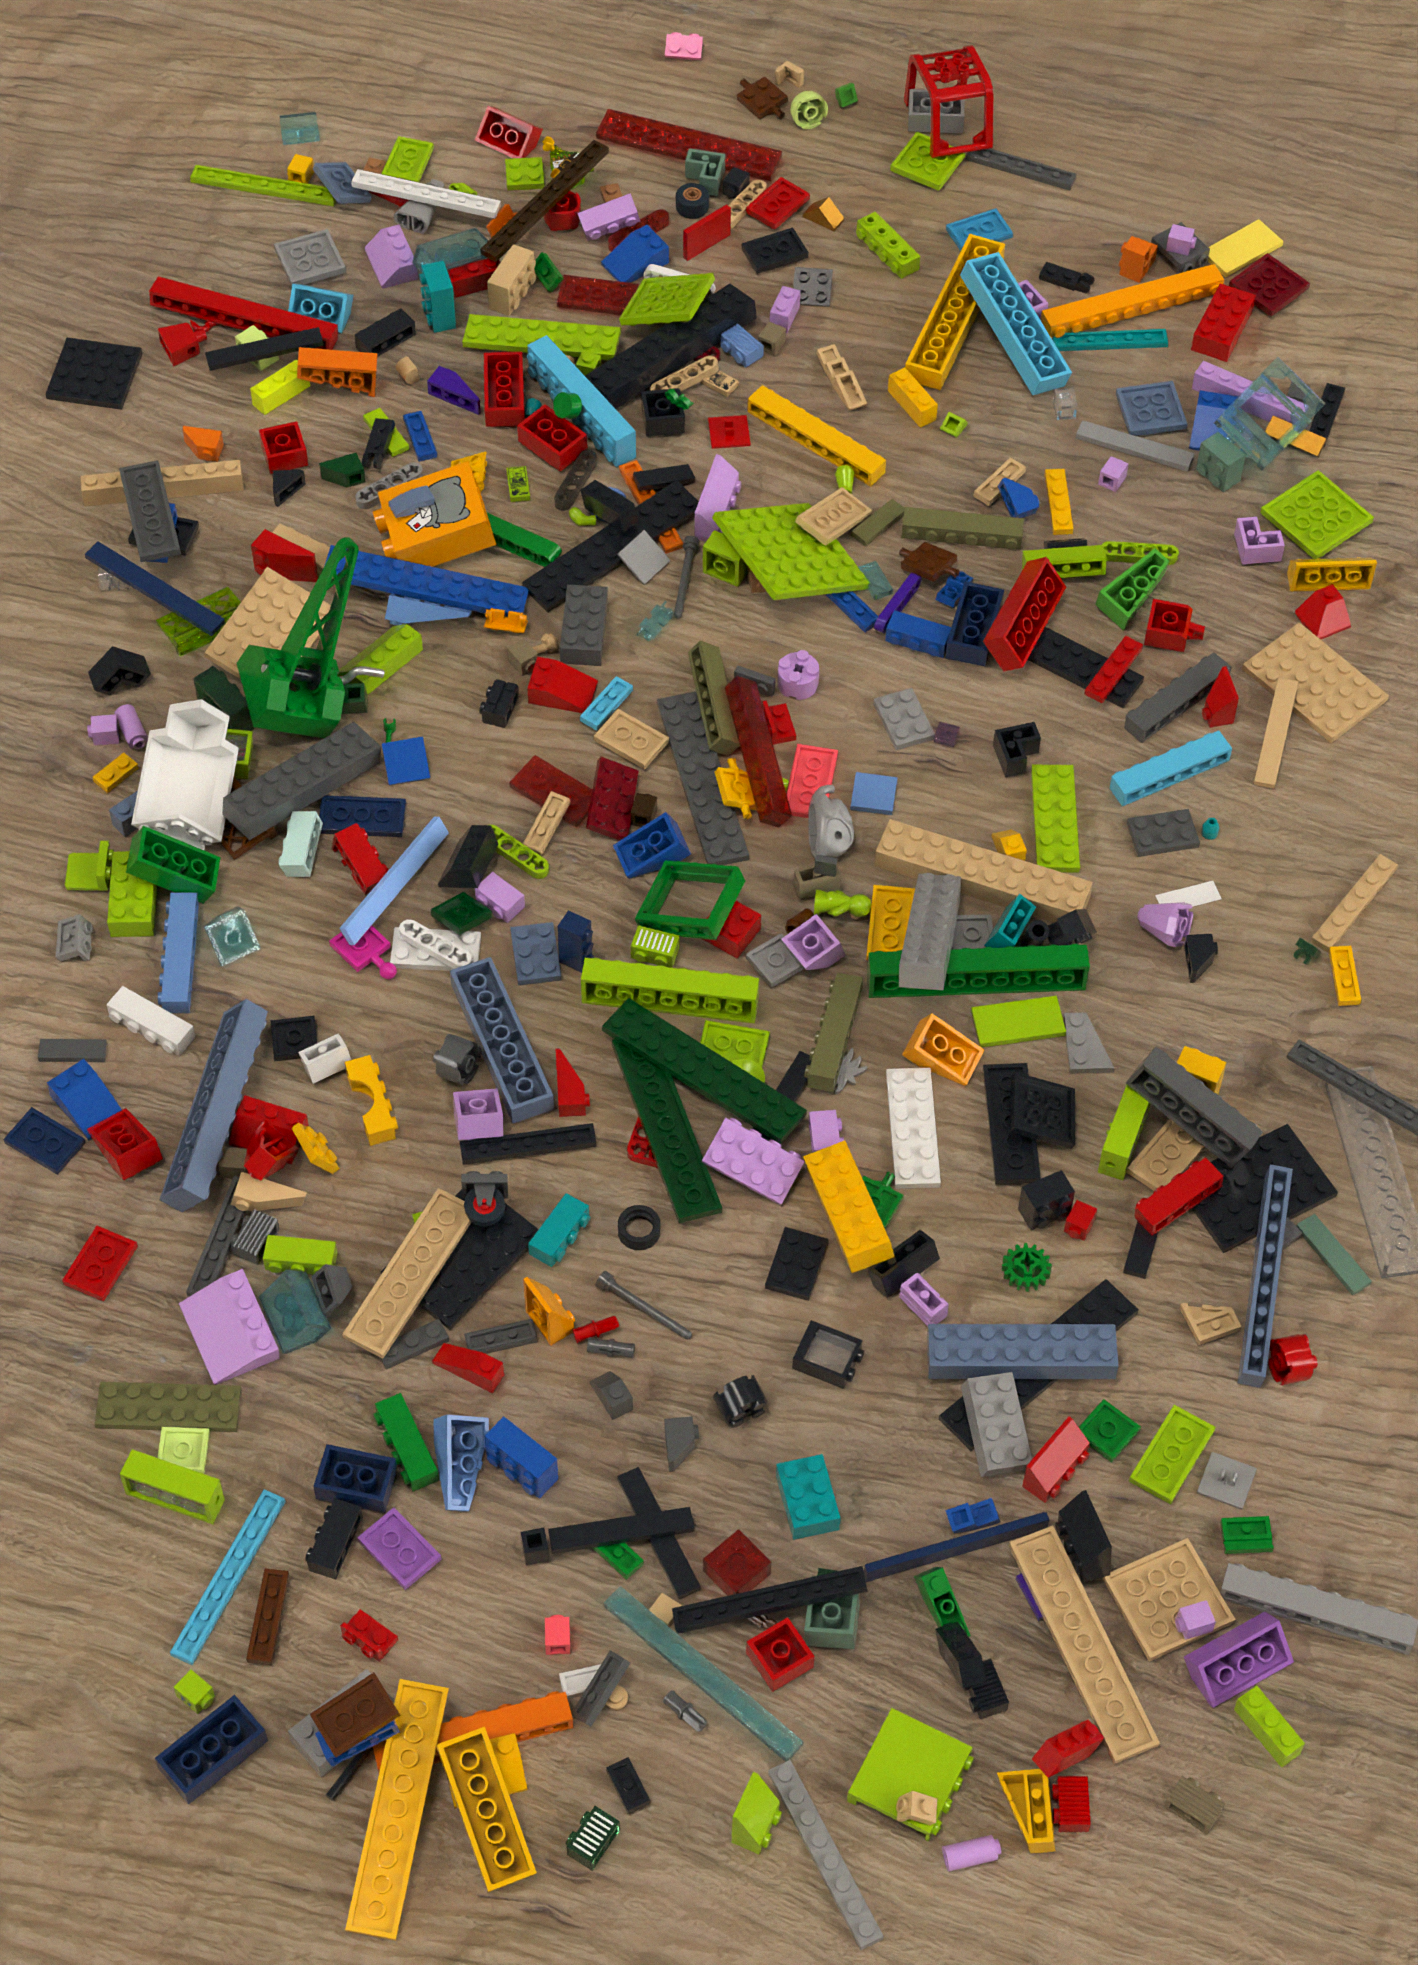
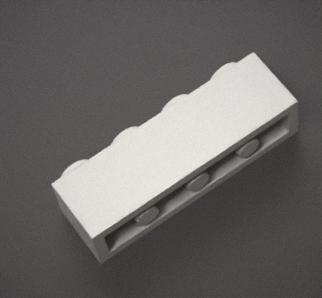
(150, 1021)

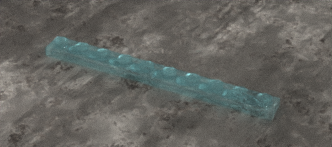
(703, 1674)

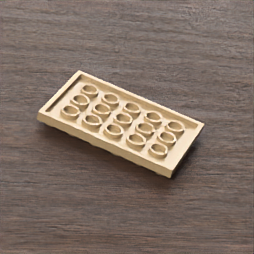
(261, 620)
(1329, 691)

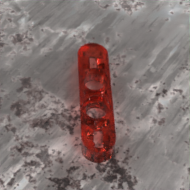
(657, 220)

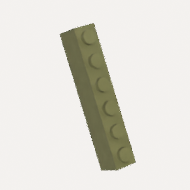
(962, 528)
(713, 702)
(834, 1032)

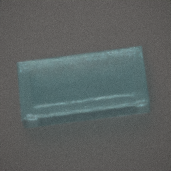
(878, 583)

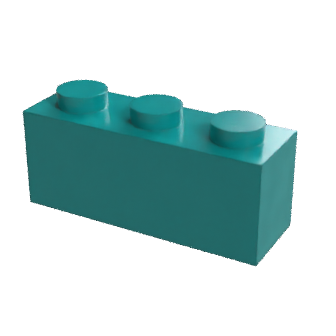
(1011, 923)
(559, 1230)

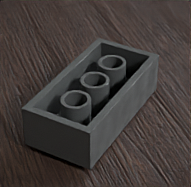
(584, 625)

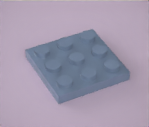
(1151, 408)

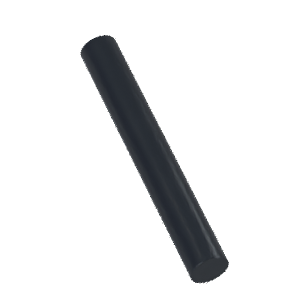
(347, 1774)

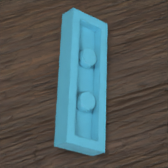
(606, 703)

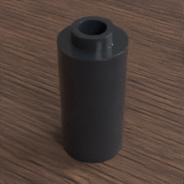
(1035, 934)

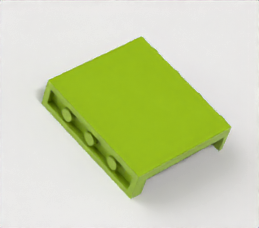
(909, 1759)

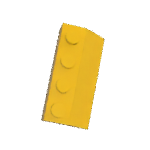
(1341, 572)

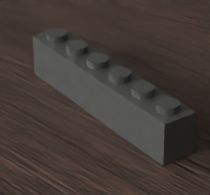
(1175, 698)

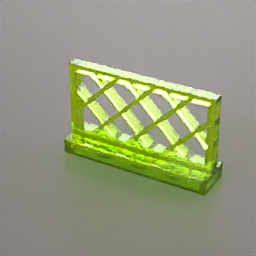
(193, 638)

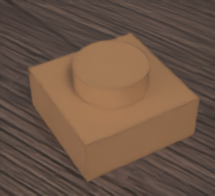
(375, 165)

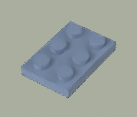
(338, 180)
(535, 953)

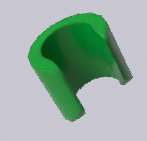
(389, 729)

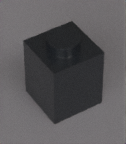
(735, 182)
(535, 1546)

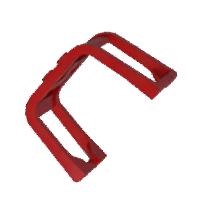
(953, 69)

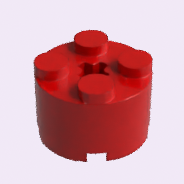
(564, 213)
(1291, 1359)

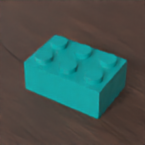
(437, 296)
(808, 1497)

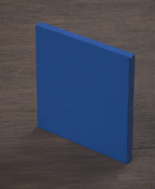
(405, 760)

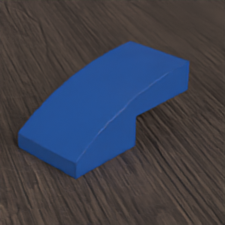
(972, 1517)

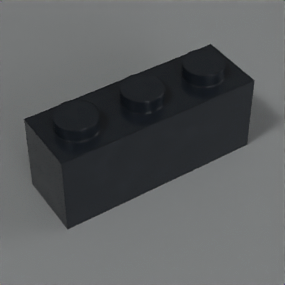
(386, 333)
(609, 505)
(910, 1258)
(334, 1538)
(960, 1654)

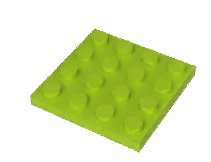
(667, 299)
(1316, 515)

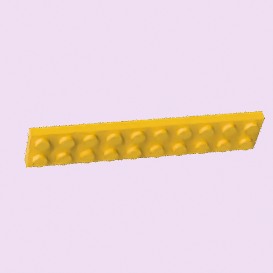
(397, 1811)

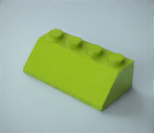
(387, 653)

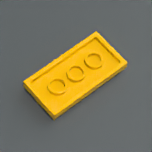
(889, 918)

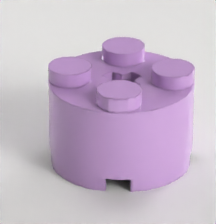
(798, 675)

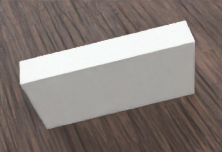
(577, 1681)

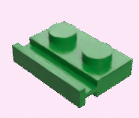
(1246, 1535)

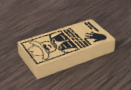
(721, 383)

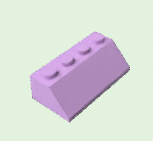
(716, 496)

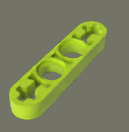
(1138, 549)
(517, 849)

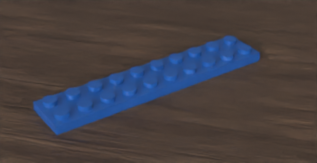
(434, 584)

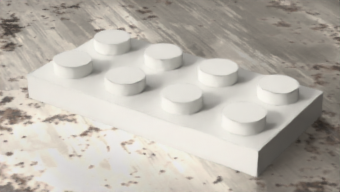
(409, 957)

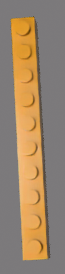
(1132, 301)

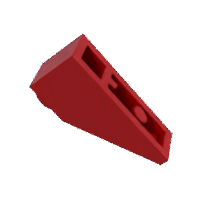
(571, 1091)
(471, 1366)

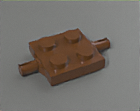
(762, 98)
(929, 561)

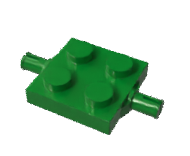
(884, 1197)

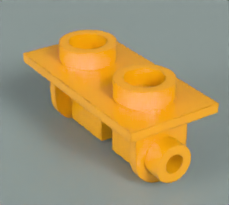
(496, 620)

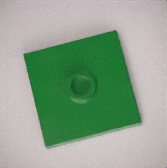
(1109, 1430)

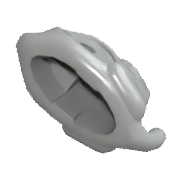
(829, 824)

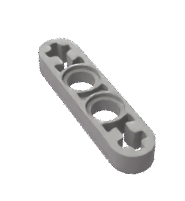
(406, 473)

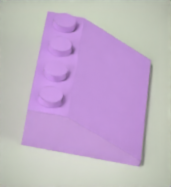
(229, 1328)

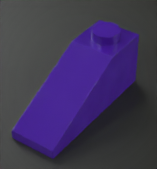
(451, 388)

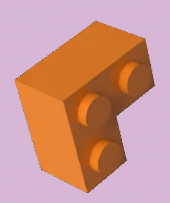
(1137, 258)

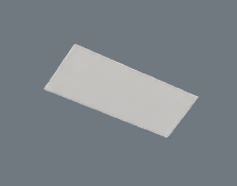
(1193, 895)

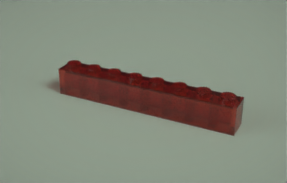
(758, 752)

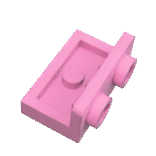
(683, 46)

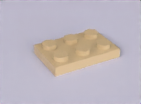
(631, 739)

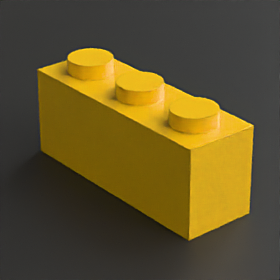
(912, 397)

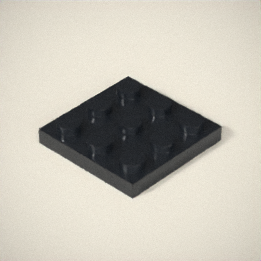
(1042, 1110)

